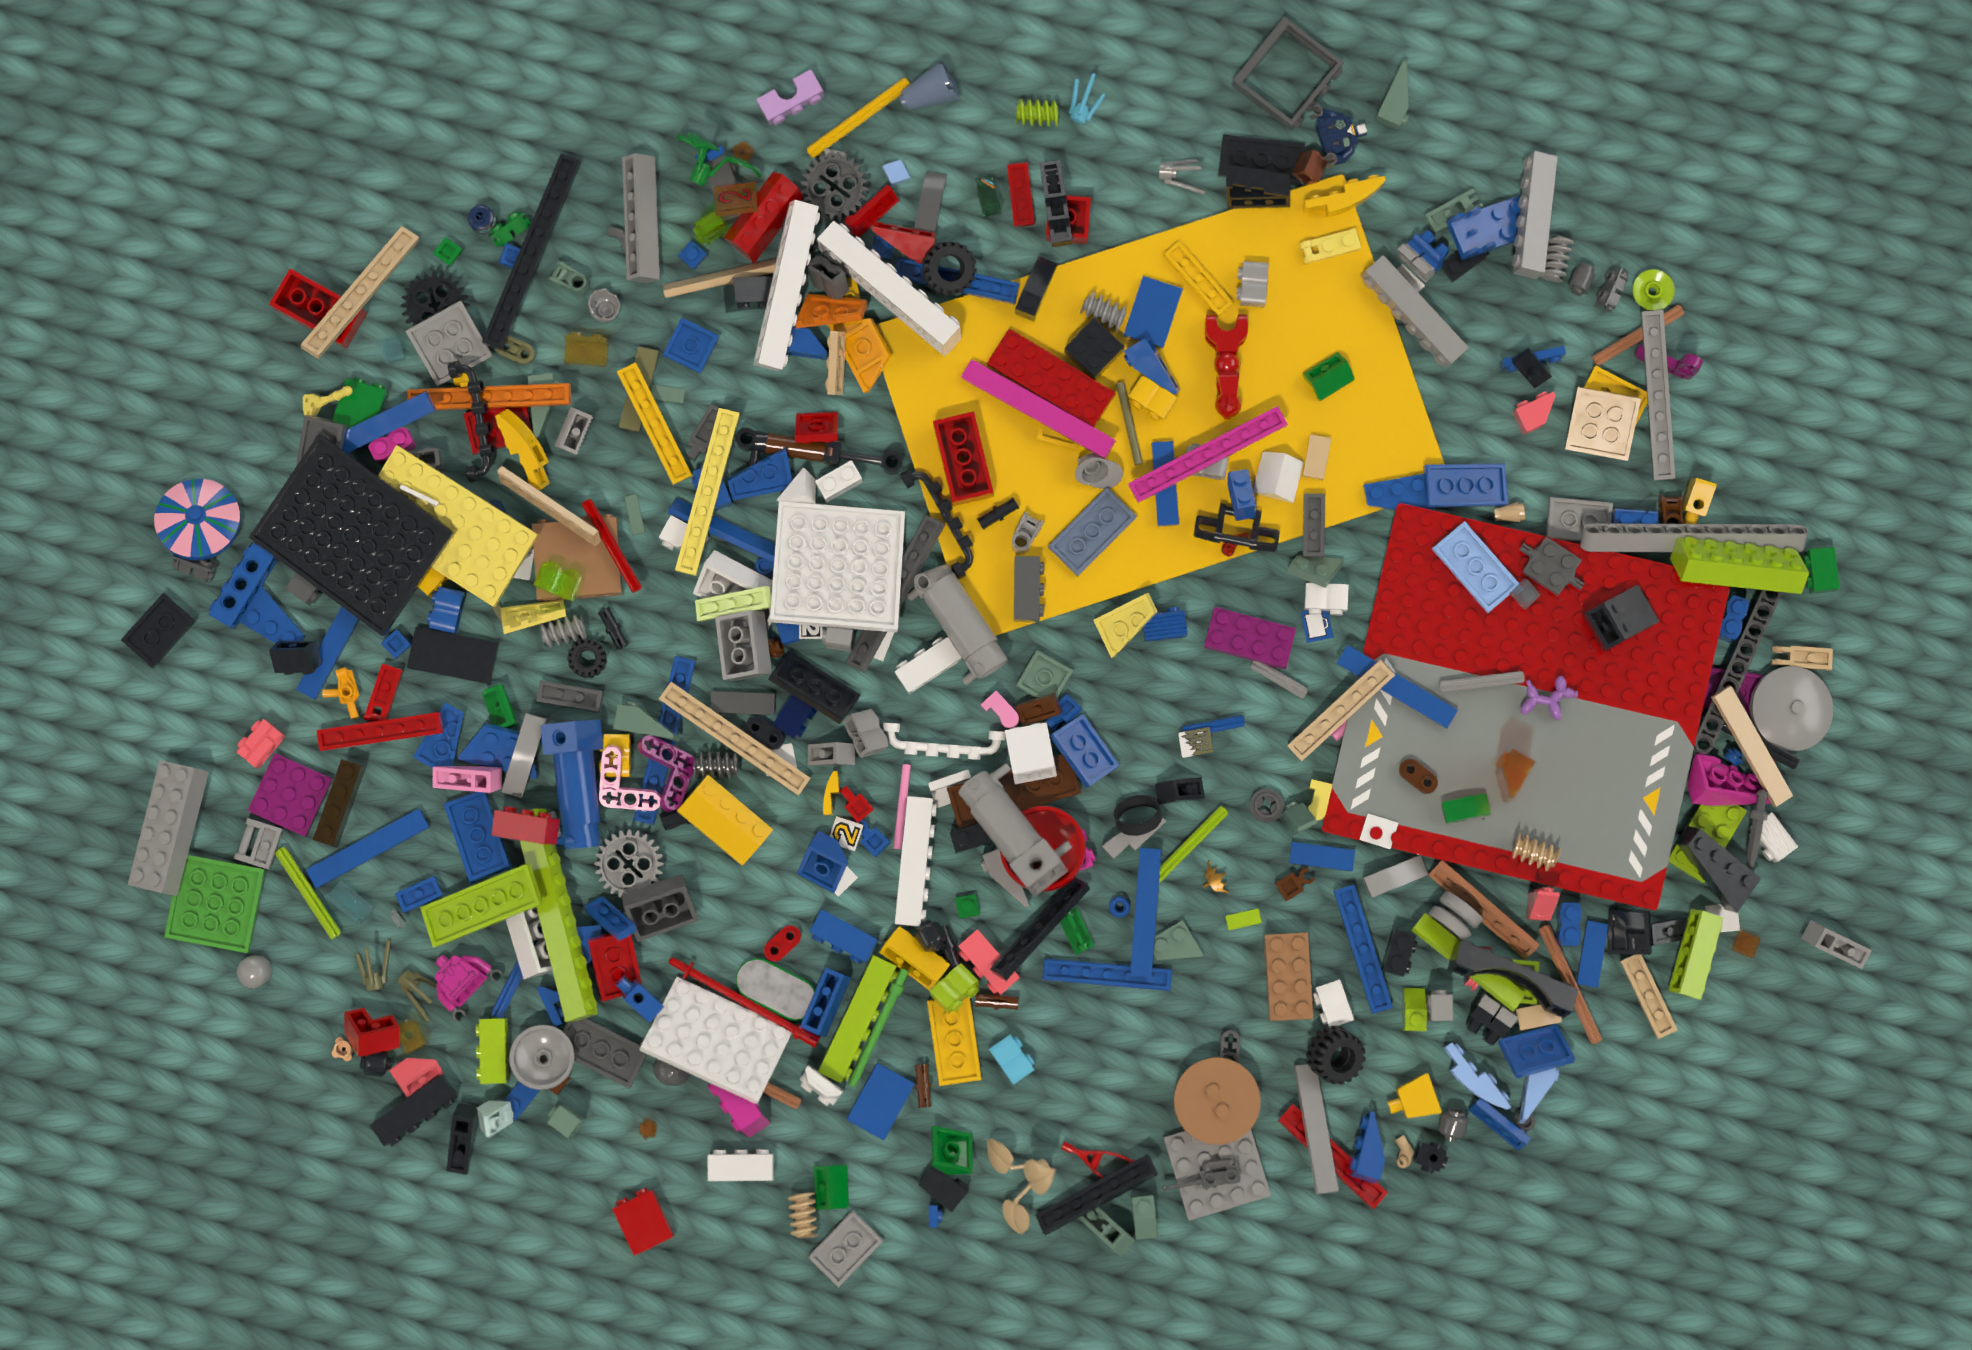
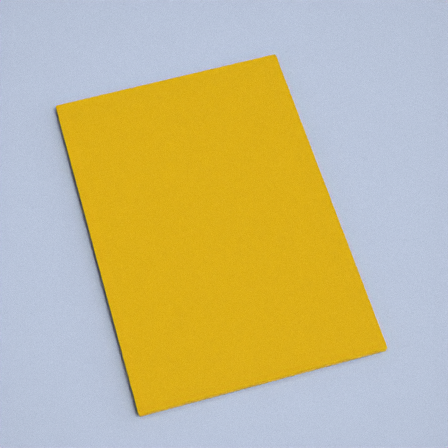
(1309, 314)

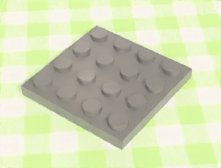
(1187, 1160)

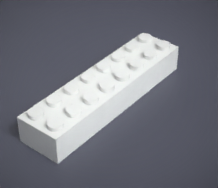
(889, 288)

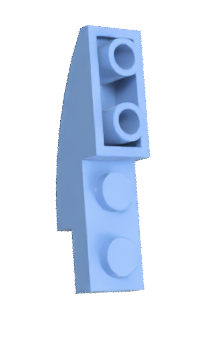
(1480, 1085)

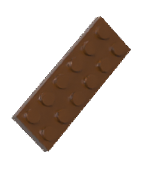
(1025, 794)

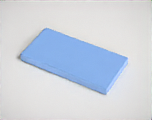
(1475, 567)

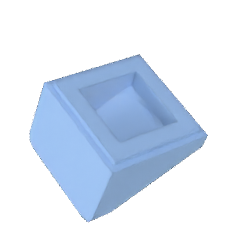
(895, 172)

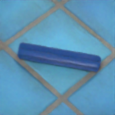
(1218, 725)

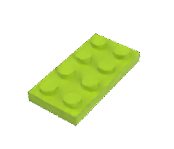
(1715, 821)

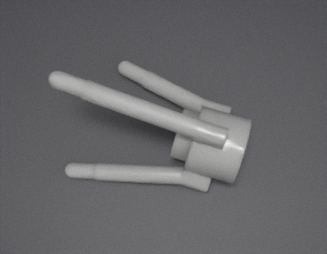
(1169, 169)

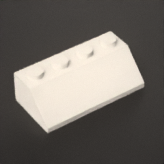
(725, 576)
(523, 930)

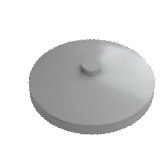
(1791, 708)

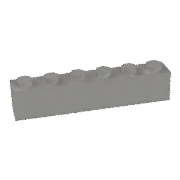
(1534, 215)
(640, 218)
(1414, 312)

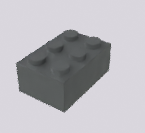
(660, 907)

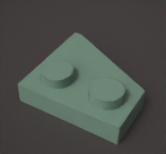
(1176, 944)

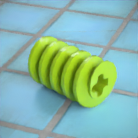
(1037, 112)

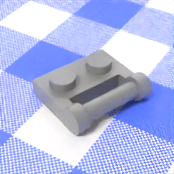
(265, 844)

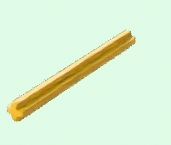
(857, 118)

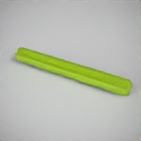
(1192, 842)
(308, 892)

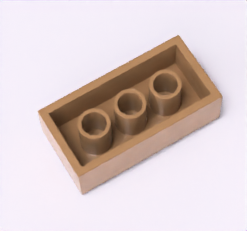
(1288, 976)

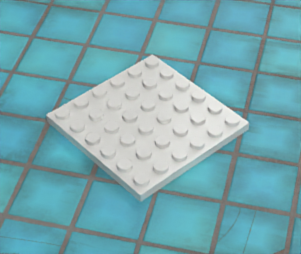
(837, 566)

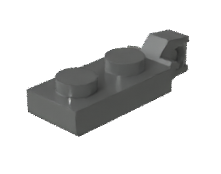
(702, 434)

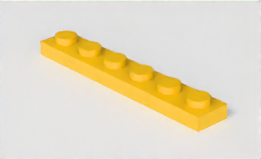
(654, 424)

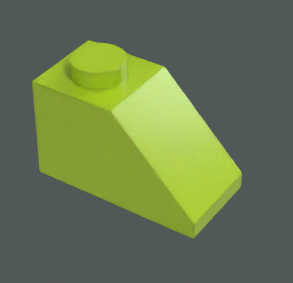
(1414, 1010)

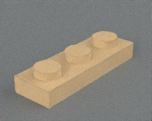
(835, 363)

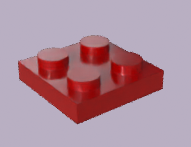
(816, 427)

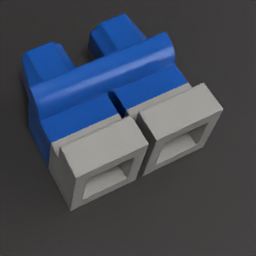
(1421, 256)

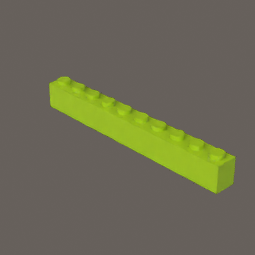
(560, 931)

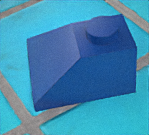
(824, 862)

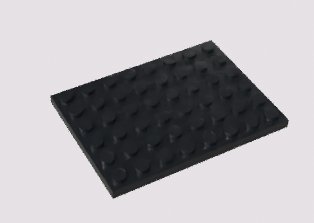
(352, 534)

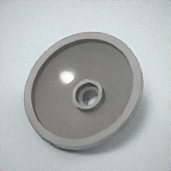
(539, 1042)

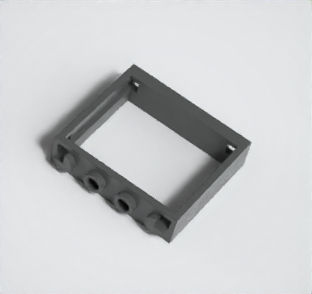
(1311, 45)

